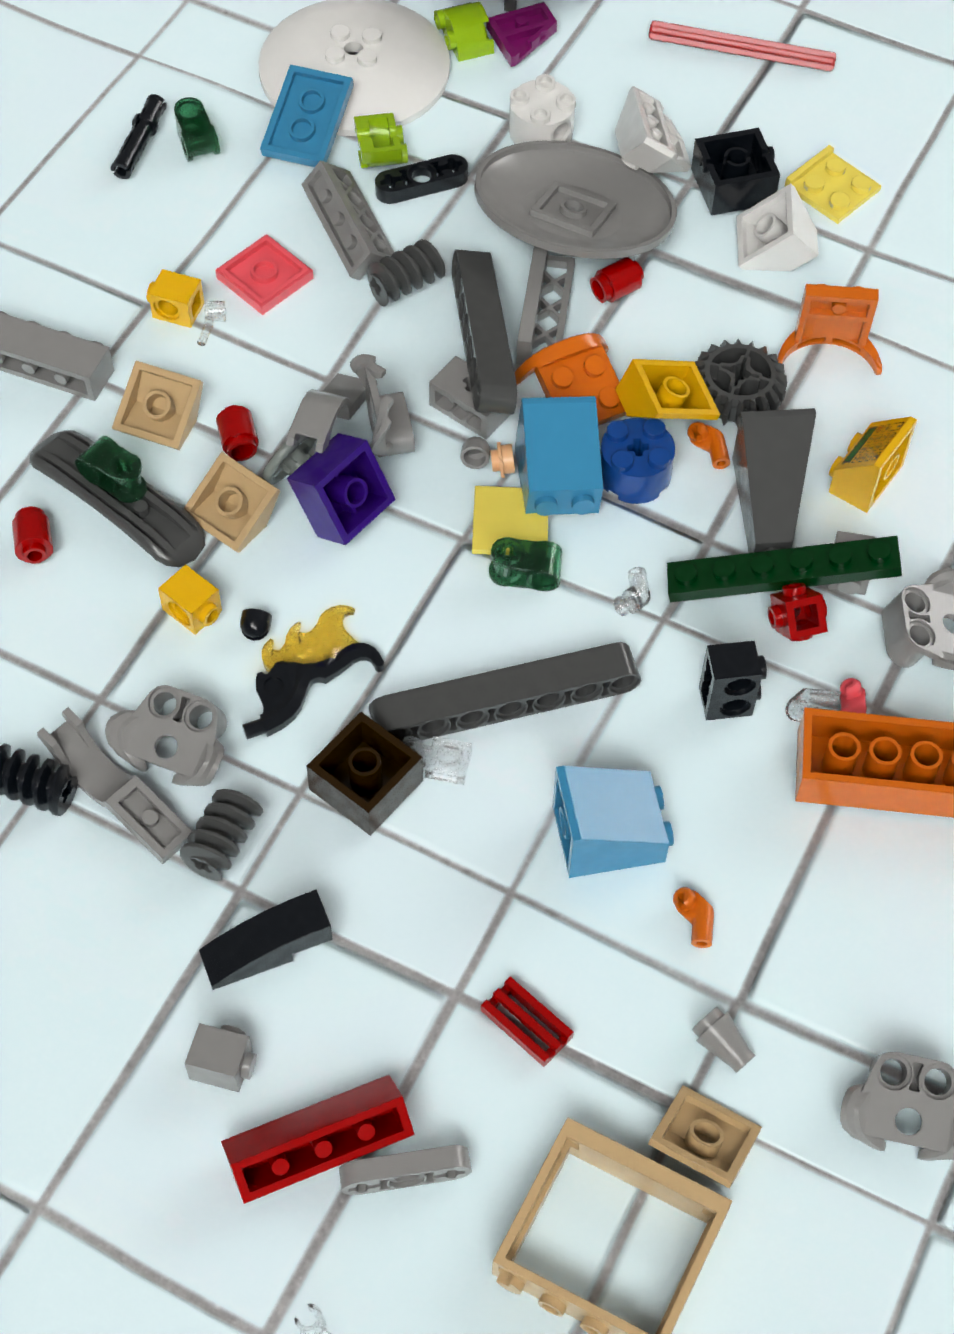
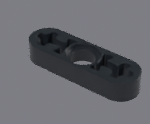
(445, 181)

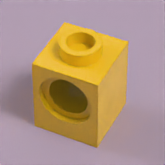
(175, 298)
(190, 599)

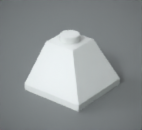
(776, 233)

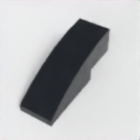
(266, 940)

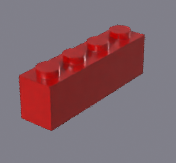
(317, 1138)

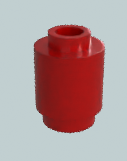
(617, 280)
(237, 432)
(32, 535)

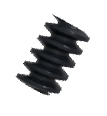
(36, 784)

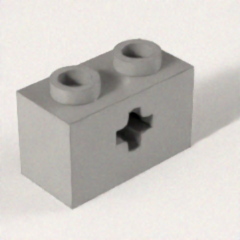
(452, 396)

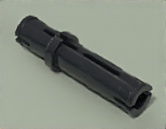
(143, 127)

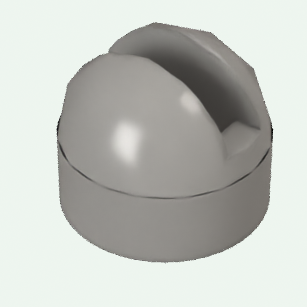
(475, 453)

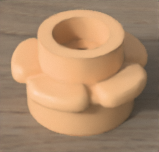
(503, 459)

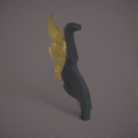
(301, 663)

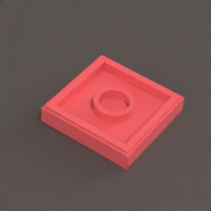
(264, 274)

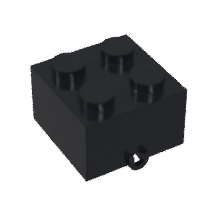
(734, 170)

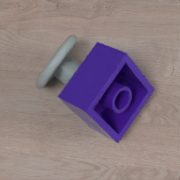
(335, 488)

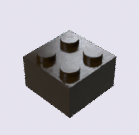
(365, 773)

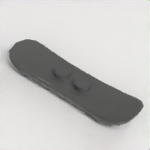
(152, 522)

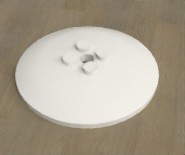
(398, 63)

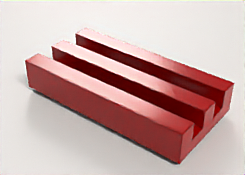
(501, 996)

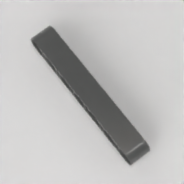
(483, 333)
(508, 693)

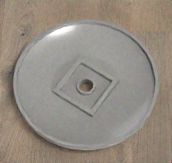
(574, 200)

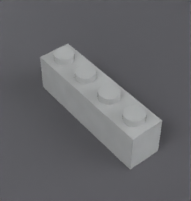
(53, 357)

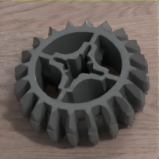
(742, 379)

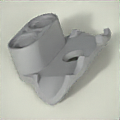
(386, 412)
(915, 622)
(138, 731)
(871, 1107)

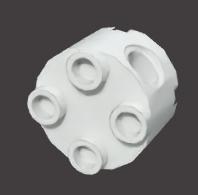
(541, 111)

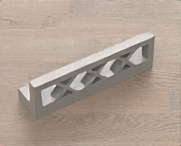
(346, 218)
(533, 301)

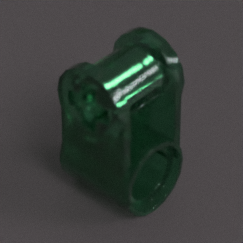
(195, 129)
(113, 470)
(529, 564)

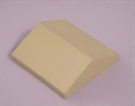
(159, 405)
(232, 503)
(705, 1136)

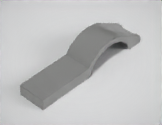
(321, 408)
(116, 790)

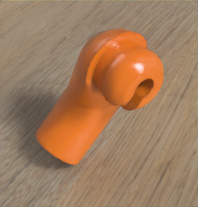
(710, 440)
(698, 913)

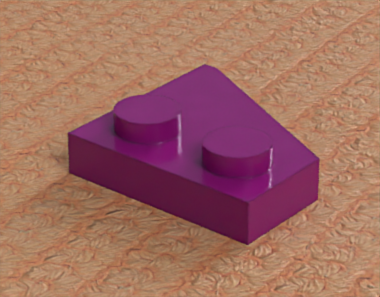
(521, 31)

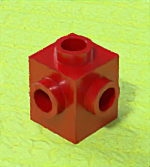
(805, 620)

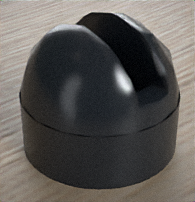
(255, 623)

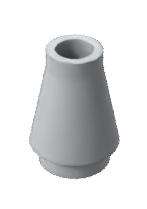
(722, 1038)

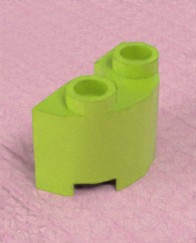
(465, 30)
(380, 140)

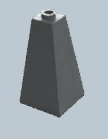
(771, 472)

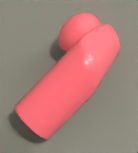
(852, 696)

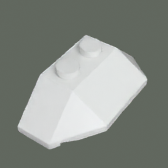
(649, 137)

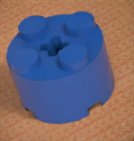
(637, 459)

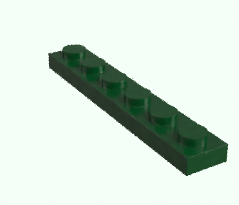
(776, 568)

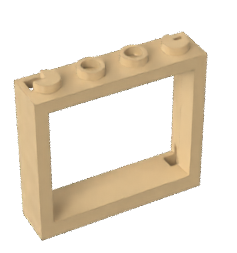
(636, 1171)

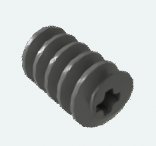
(405, 269)
(216, 832)

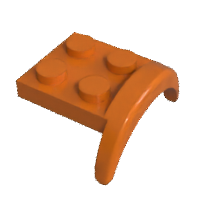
(838, 318)
(577, 369)

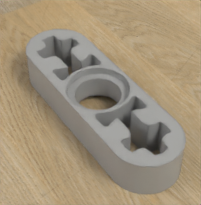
(405, 1170)

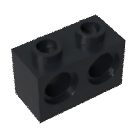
(731, 680)

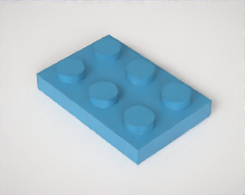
(307, 116)

